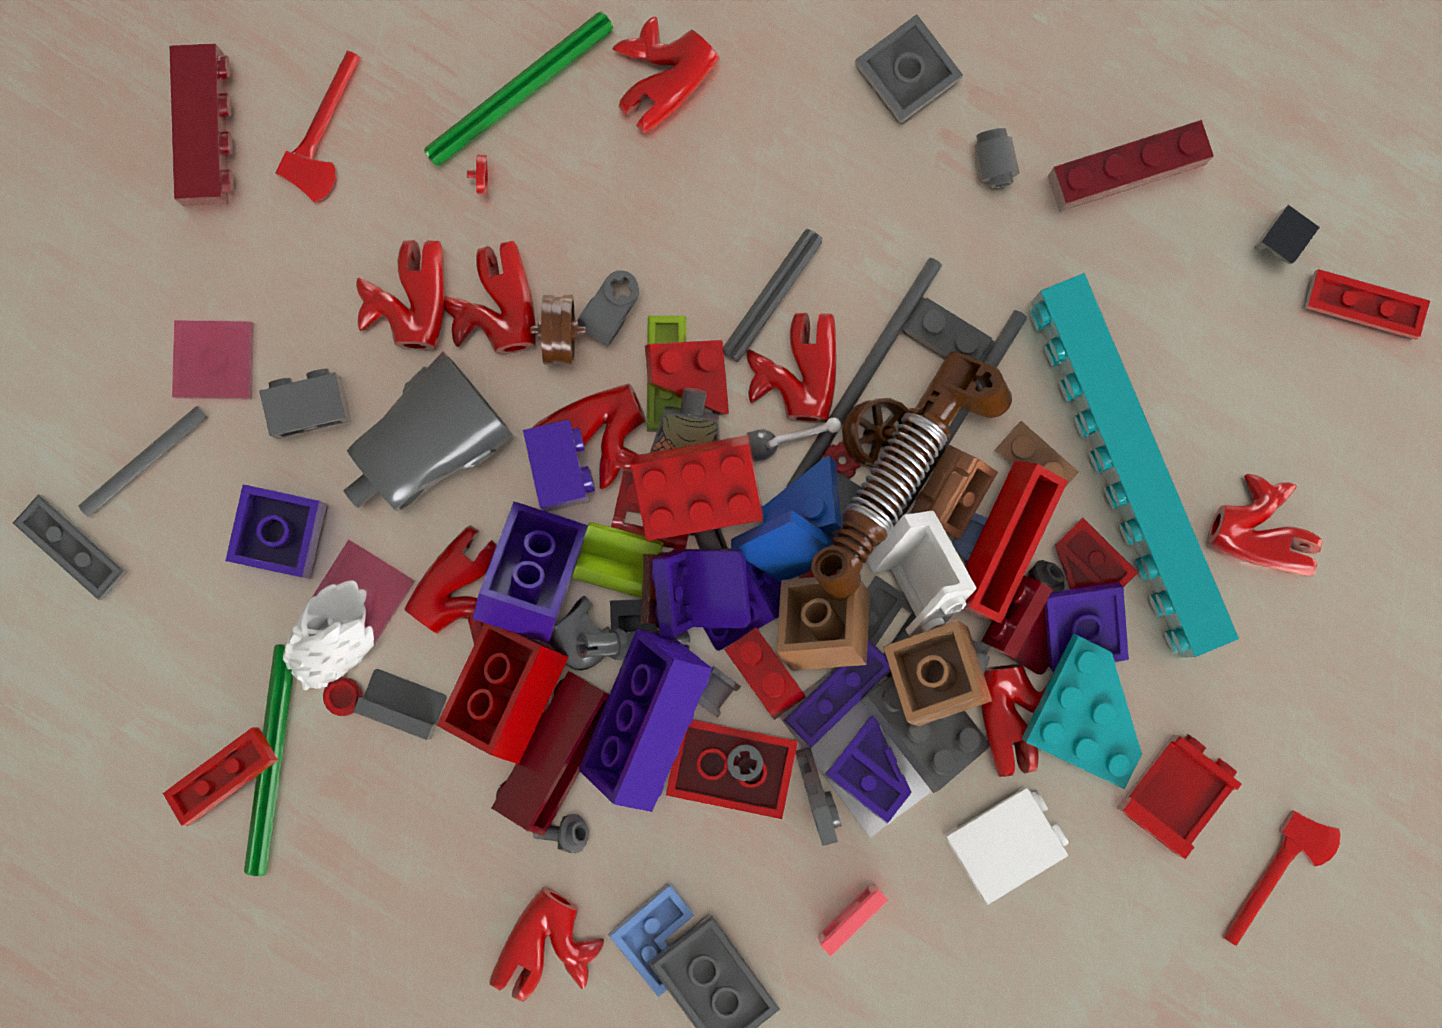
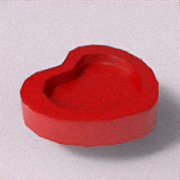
(480, 174)

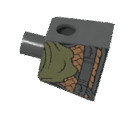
(686, 424)

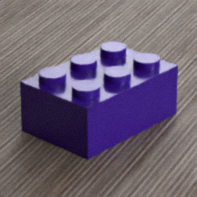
(530, 572)

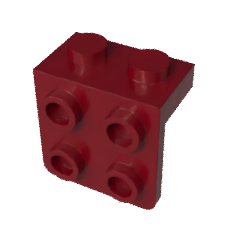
(1023, 627)

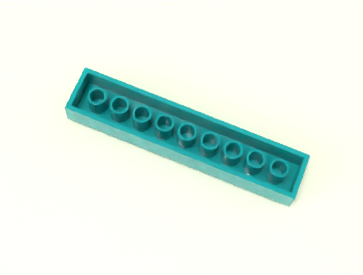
(1132, 467)

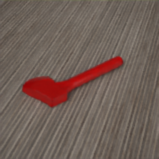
(299, 167)
(1299, 834)

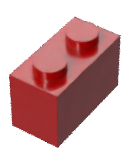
(765, 673)

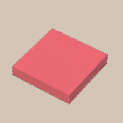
(851, 918)

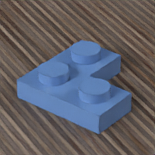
(645, 932)

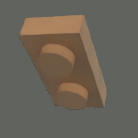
(1027, 446)

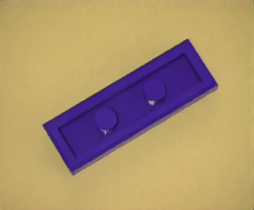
(837, 696)

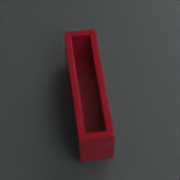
(199, 124)
(1130, 165)
(552, 756)

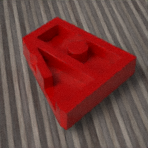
(1091, 559)

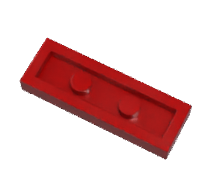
(1367, 304)
(220, 776)

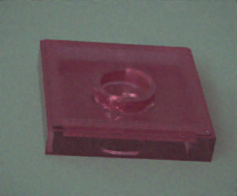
(212, 359)
(382, 582)

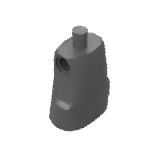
(425, 437)

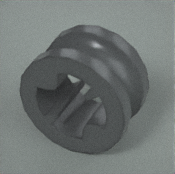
(735, 770)

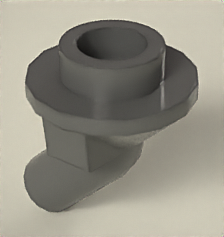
(1048, 574)
(570, 835)

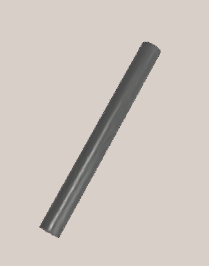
(142, 461)

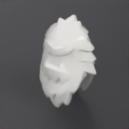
(329, 636)

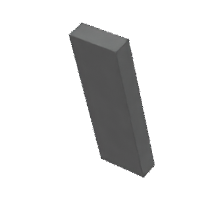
(69, 547)

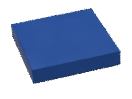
(782, 545)

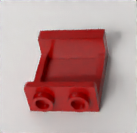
(1179, 794)

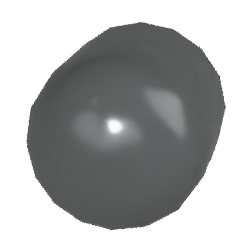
(566, 632)

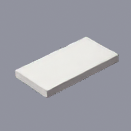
(836, 740)

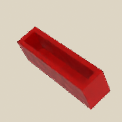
(1011, 538)

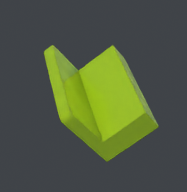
(614, 558)

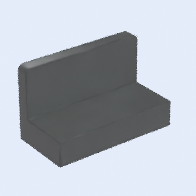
(401, 704)

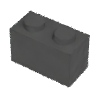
(304, 404)

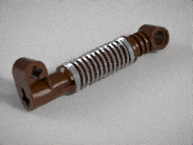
(887, 489)

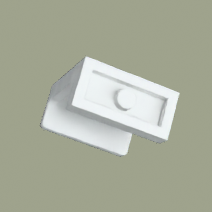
(925, 570)
(1007, 844)

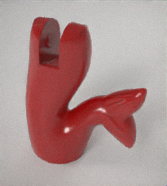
(669, 89)
(511, 292)
(421, 324)
(813, 397)
(620, 412)
(1235, 535)
(449, 572)
(1002, 721)
(544, 916)

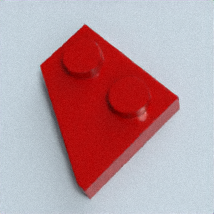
(690, 366)

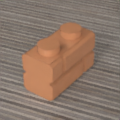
(955, 490)

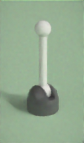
(765, 443)

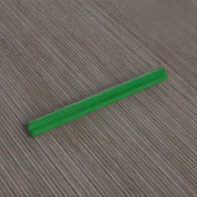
(518, 88)
(267, 781)

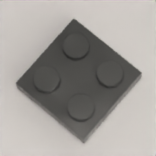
(908, 68)

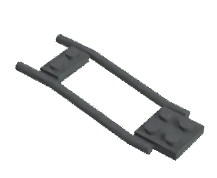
(938, 331)

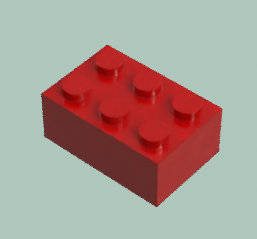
(697, 488)
(502, 692)
(704, 776)

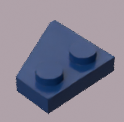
(812, 497)

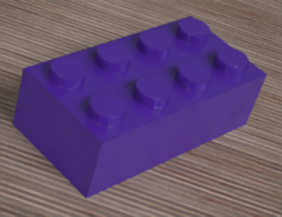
(644, 720)

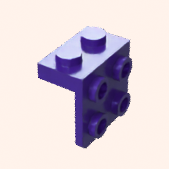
(700, 590)

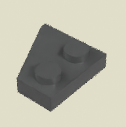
(821, 802)

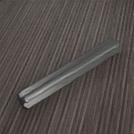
(772, 295)

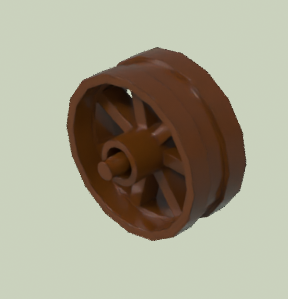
(558, 329)
(874, 434)

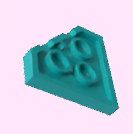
(1087, 715)

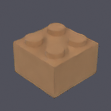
(822, 629)
(937, 673)

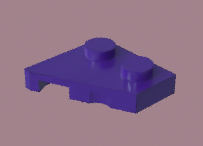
(871, 772)

